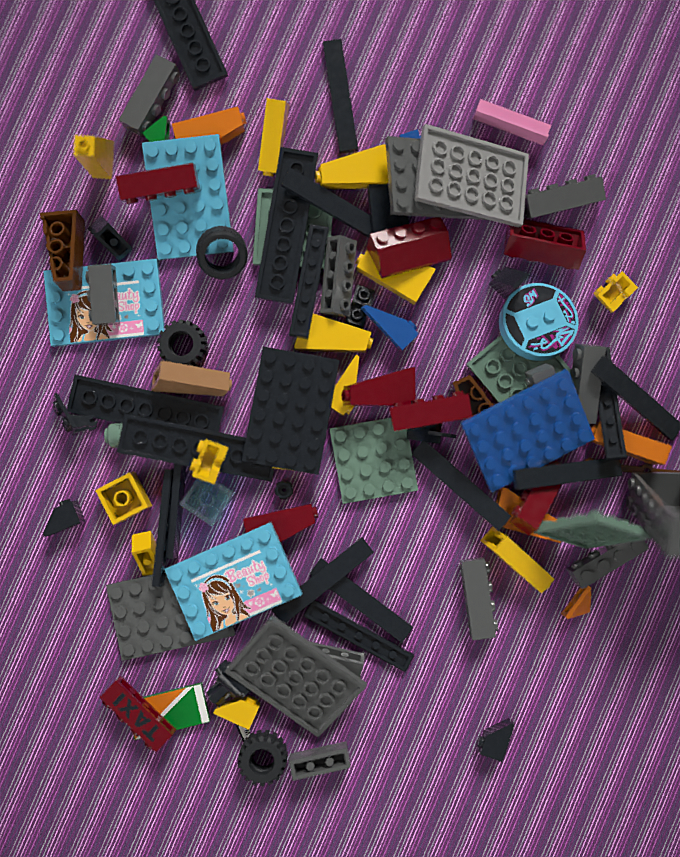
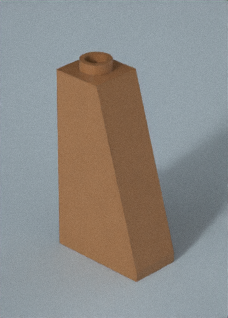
(189, 379)

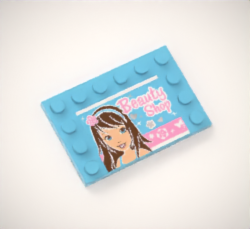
(138, 301)
(233, 581)

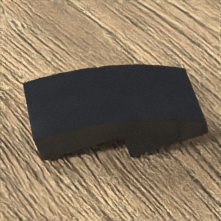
(361, 297)

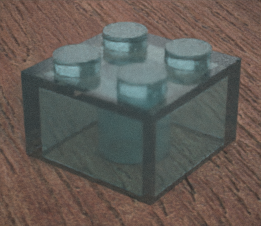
(208, 500)

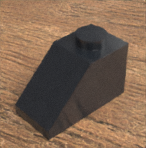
(110, 238)
(64, 517)
(496, 740)

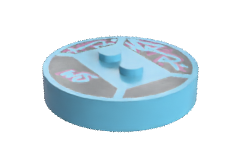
(538, 321)

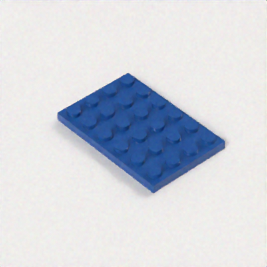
(528, 429)

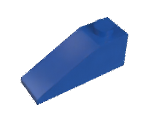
(396, 329)

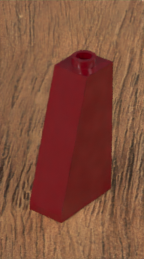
(382, 390)
(285, 521)

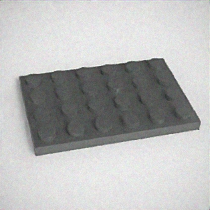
(402, 173)
(151, 619)
(295, 676)

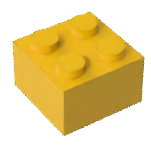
(123, 498)

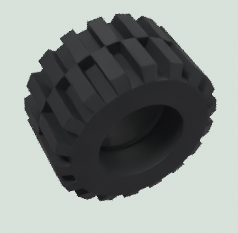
(175, 330)
(256, 772)

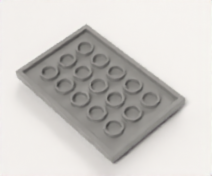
(471, 176)

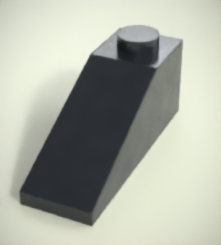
(507, 281)

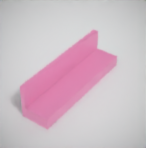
(512, 122)

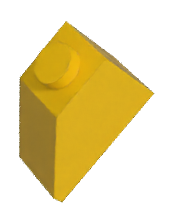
(144, 551)
(239, 710)

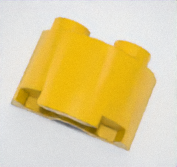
(616, 291)
(209, 461)

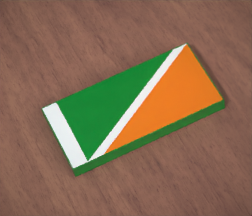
(181, 706)

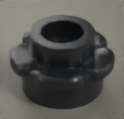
(284, 495)

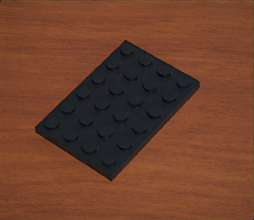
(290, 410)

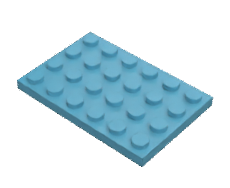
(184, 218)

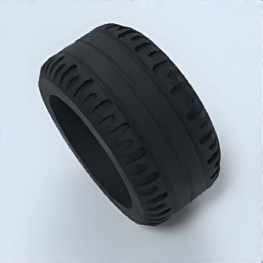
(227, 271)

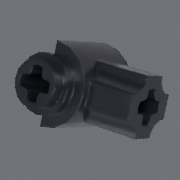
(225, 686)

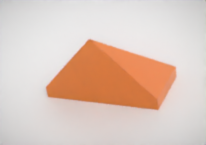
(579, 604)

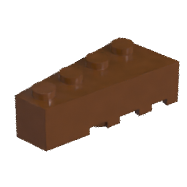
(65, 246)
(477, 397)

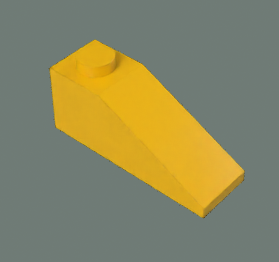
(349, 377)

